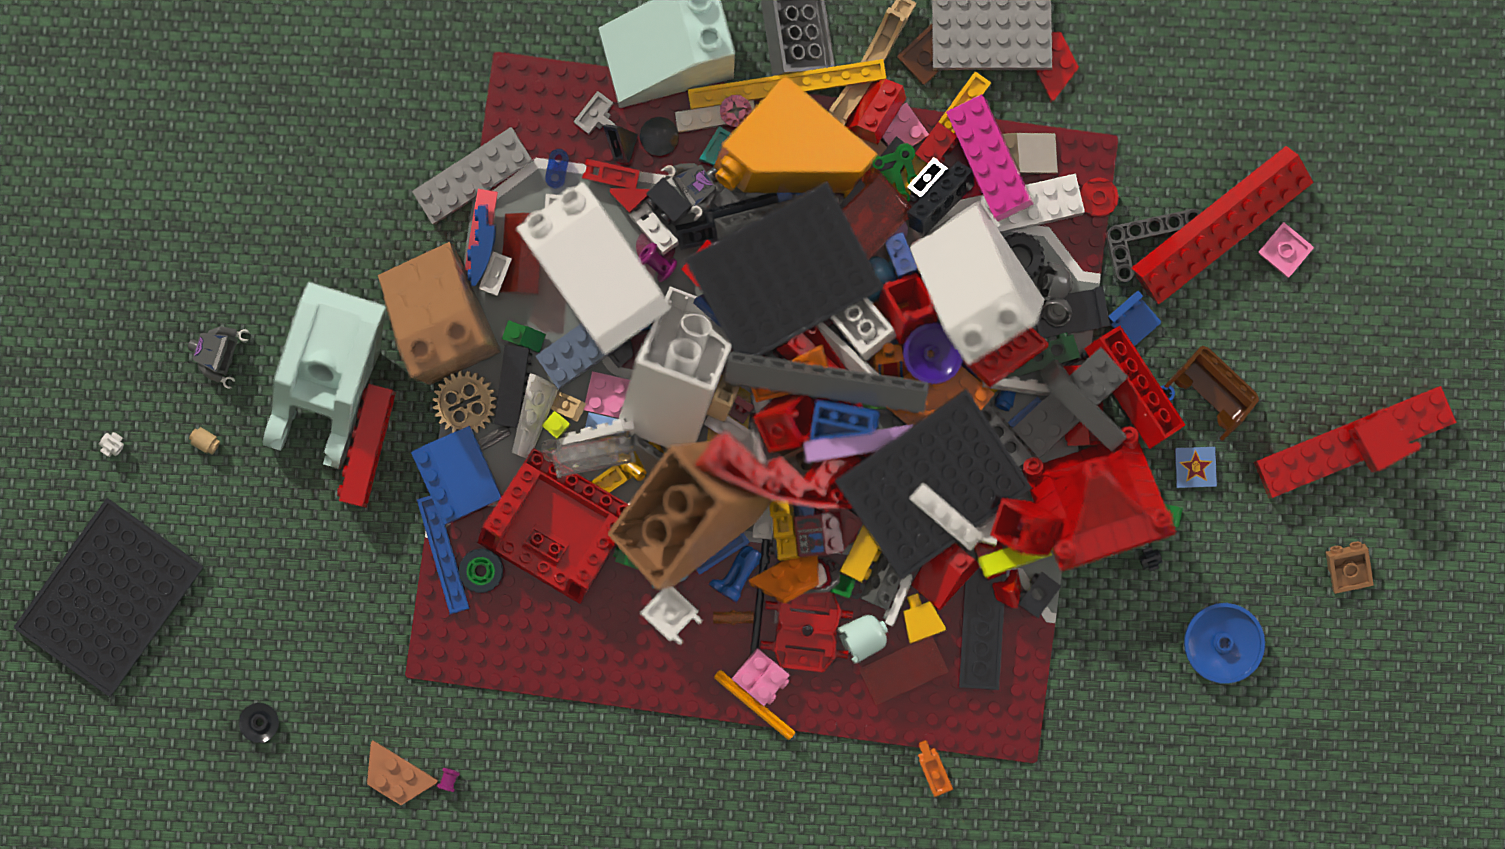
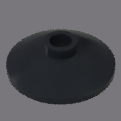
(248, 723)

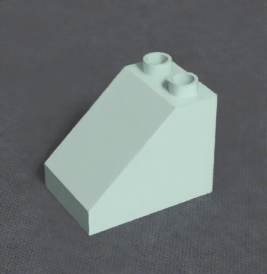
(667, 49)

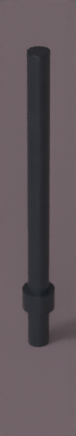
(764, 561)

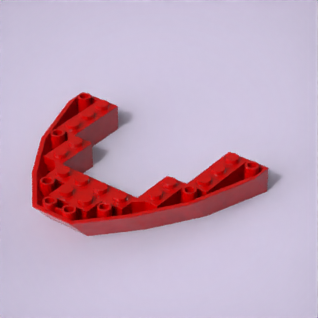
(777, 479)

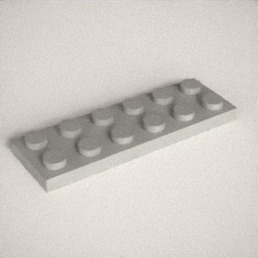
(476, 171)

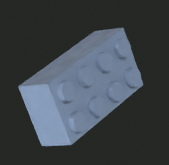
(571, 356)

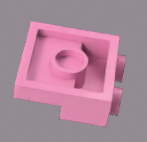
(761, 677)

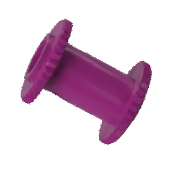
(657, 262)

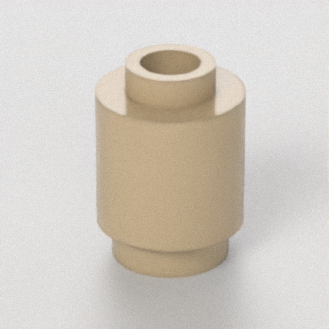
(204, 440)

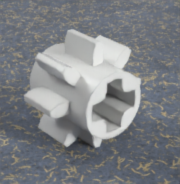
(111, 444)

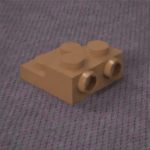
(1349, 567)

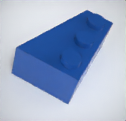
(842, 420)

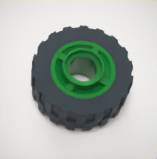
(468, 570)

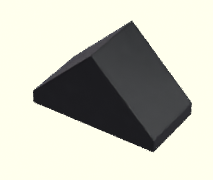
(620, 142)

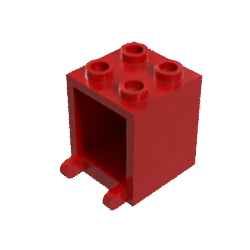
(917, 313)
(786, 421)
(1381, 440)
(1025, 527)

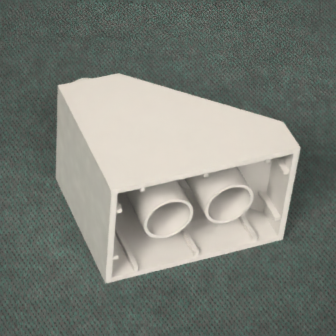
(593, 267)
(976, 282)

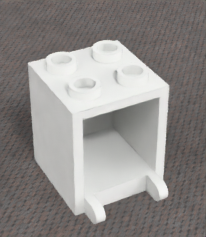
(670, 613)

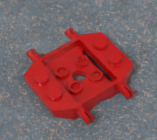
(823, 635)

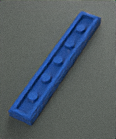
(443, 556)

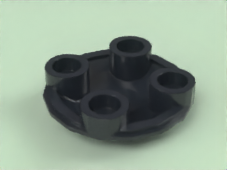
(659, 136)

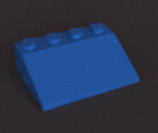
(456, 475)

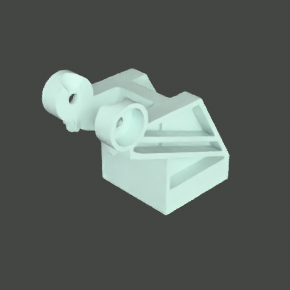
(326, 366)

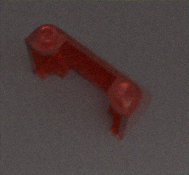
(876, 211)

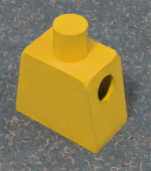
(921, 619)

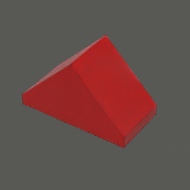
(629, 198)

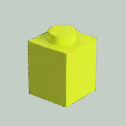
(556, 425)

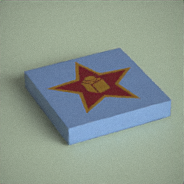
(1195, 467)

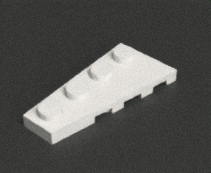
(534, 412)

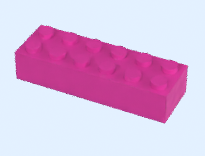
(989, 158)

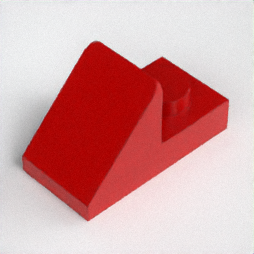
(1010, 590)

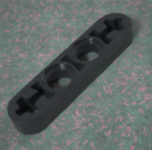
(740, 206)

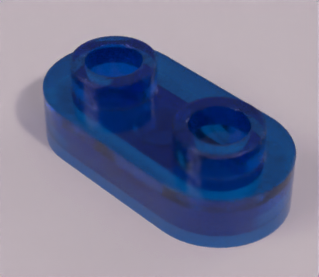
(557, 168)

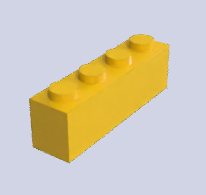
(861, 556)

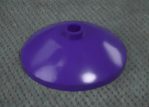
(945, 358)

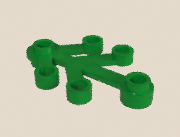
(893, 174)

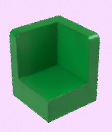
(845, 586)

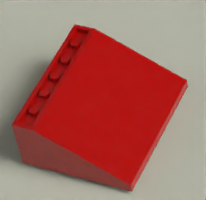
(553, 526)

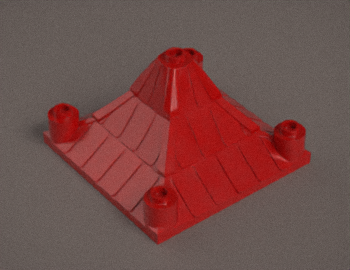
(1103, 501)

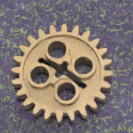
(457, 386)

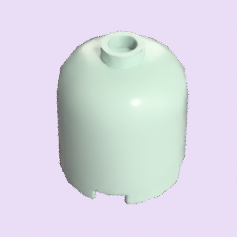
(863, 637)

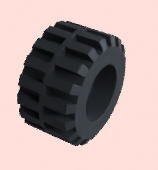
(1034, 249)

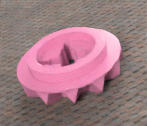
(727, 105)

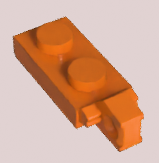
(934, 770)

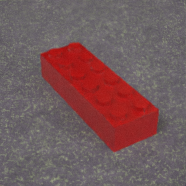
(1140, 393)
(367, 445)

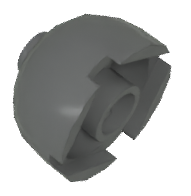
(1054, 281)

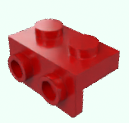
(937, 144)

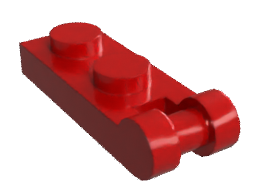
(611, 174)

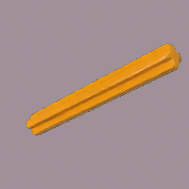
(755, 705)

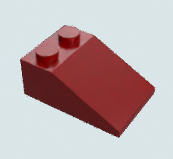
(945, 575)

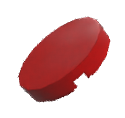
(1099, 197)

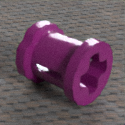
(448, 779)

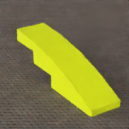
(1005, 560)

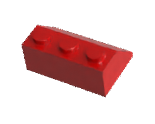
(876, 110)

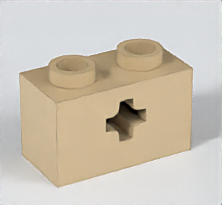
(722, 400)

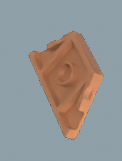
(395, 775)

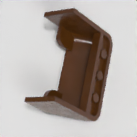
(1218, 386)

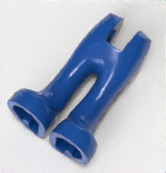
(738, 574)

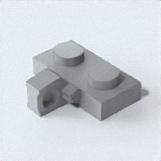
(595, 114)

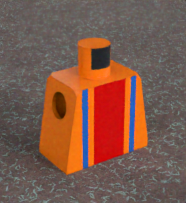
(889, 361)

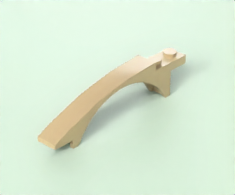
(880, 47)

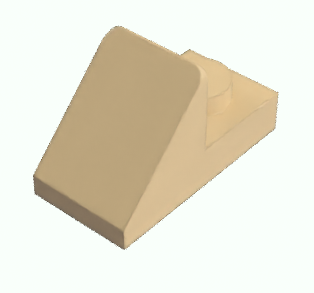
(568, 406)

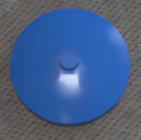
(1224, 643)

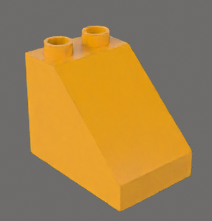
(791, 148)

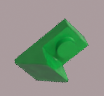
(524, 336)

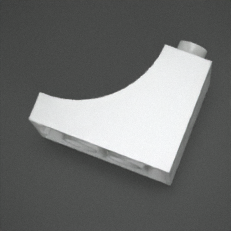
(676, 374)

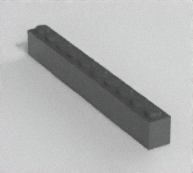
(826, 382)

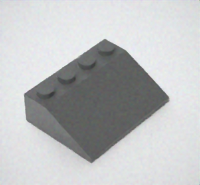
(797, 35)

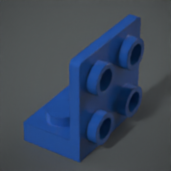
(1134, 318)

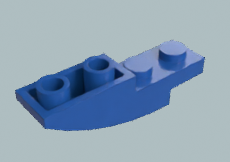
(481, 253)

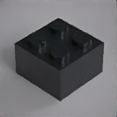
(668, 202)

